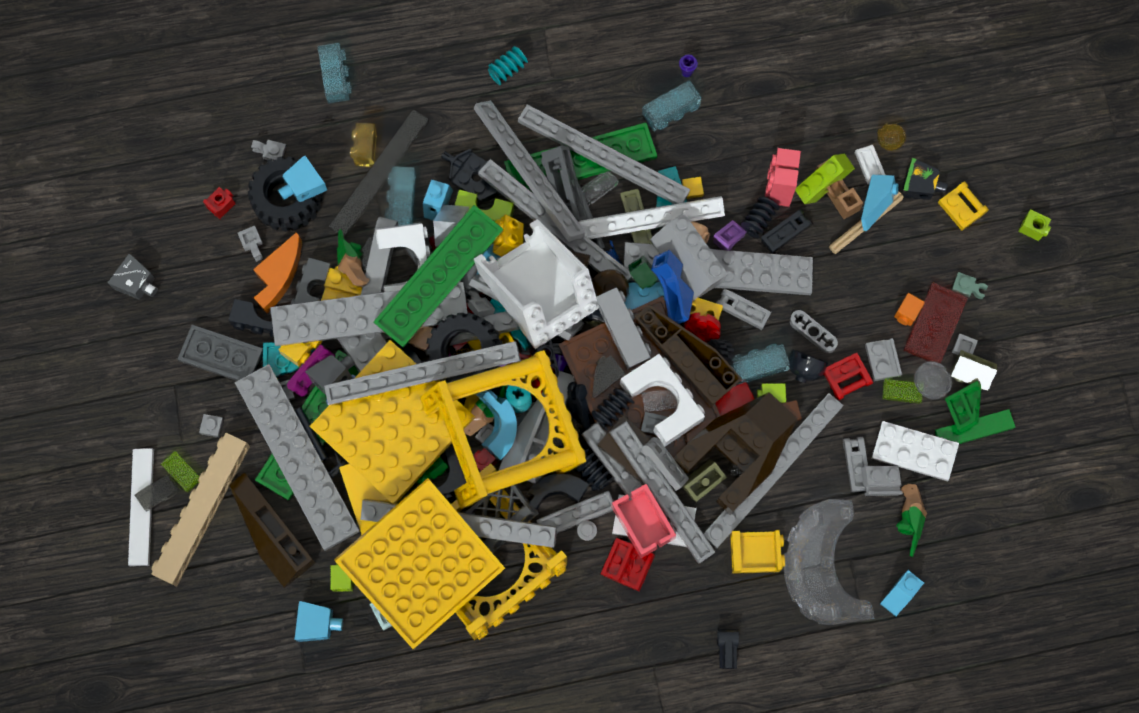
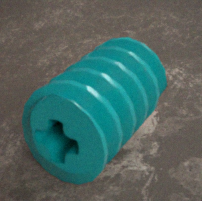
(507, 64)
(519, 404)

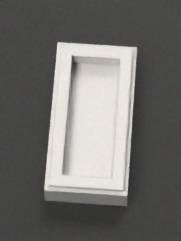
(869, 162)

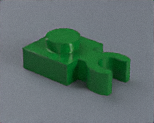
(434, 470)

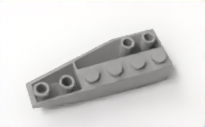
(534, 430)

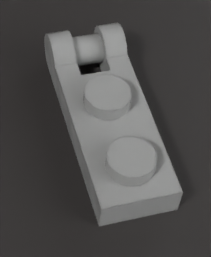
(744, 309)
(855, 462)
(665, 463)

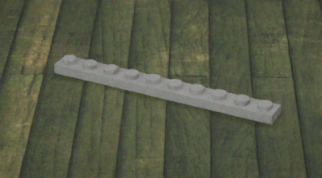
(603, 155)
(529, 171)
(532, 207)
(422, 373)
(793, 449)
(482, 525)

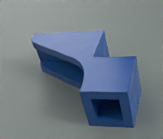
(676, 292)

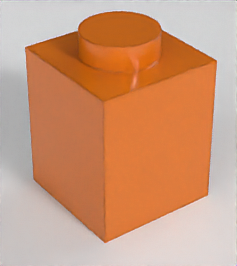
(909, 310)

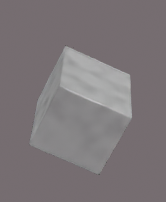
(446, 220)

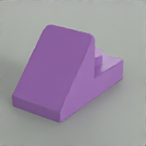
(729, 236)

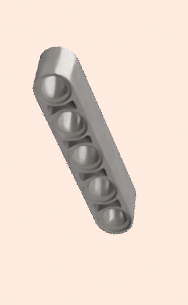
(378, 261)

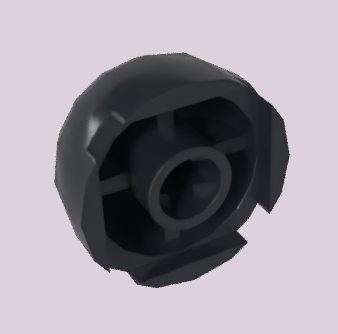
(806, 366)

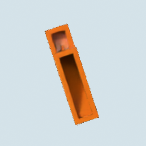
(278, 272)

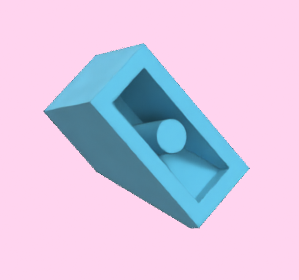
(902, 593)

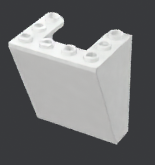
(540, 285)

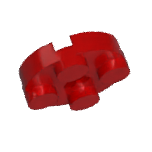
(708, 322)

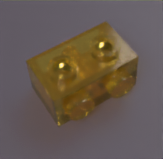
(364, 144)

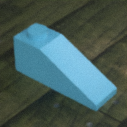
(878, 199)

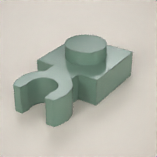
(966, 285)

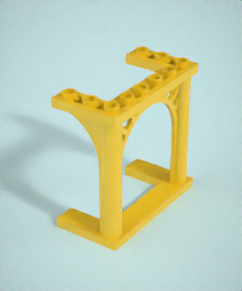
(538, 366)
(552, 564)

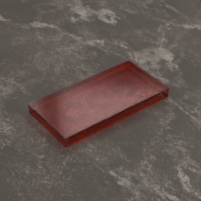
(935, 323)

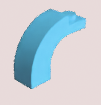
(505, 424)

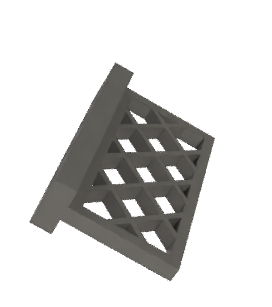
(525, 514)

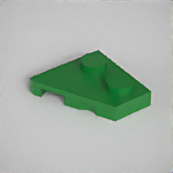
(965, 406)

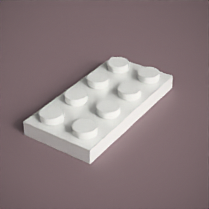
(915, 451)

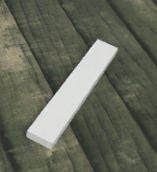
(140, 519)

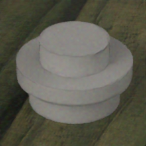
(587, 530)

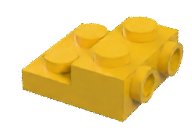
(339, 286)

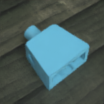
(302, 181)
(436, 196)
(315, 622)

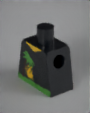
(922, 181)

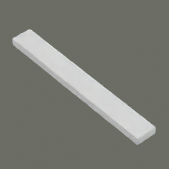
(652, 217)

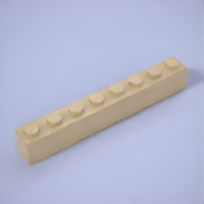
(200, 510)

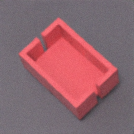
(783, 176)
(643, 521)

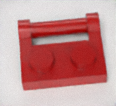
(845, 370)

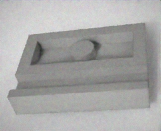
(883, 359)
(881, 480)

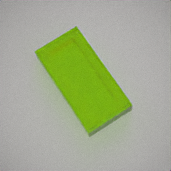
(901, 391)
(181, 471)

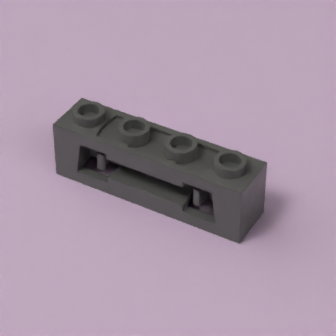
(565, 181)

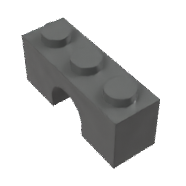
(314, 274)

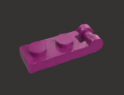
(300, 380)

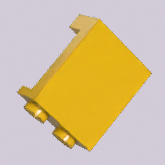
(757, 552)

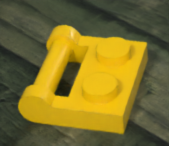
(957, 208)

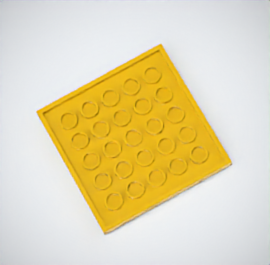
(388, 432)
(419, 563)

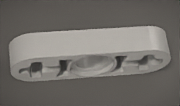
(812, 323)

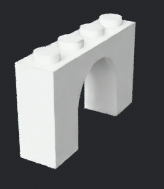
(407, 236)
(658, 373)

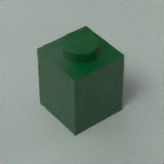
(642, 272)

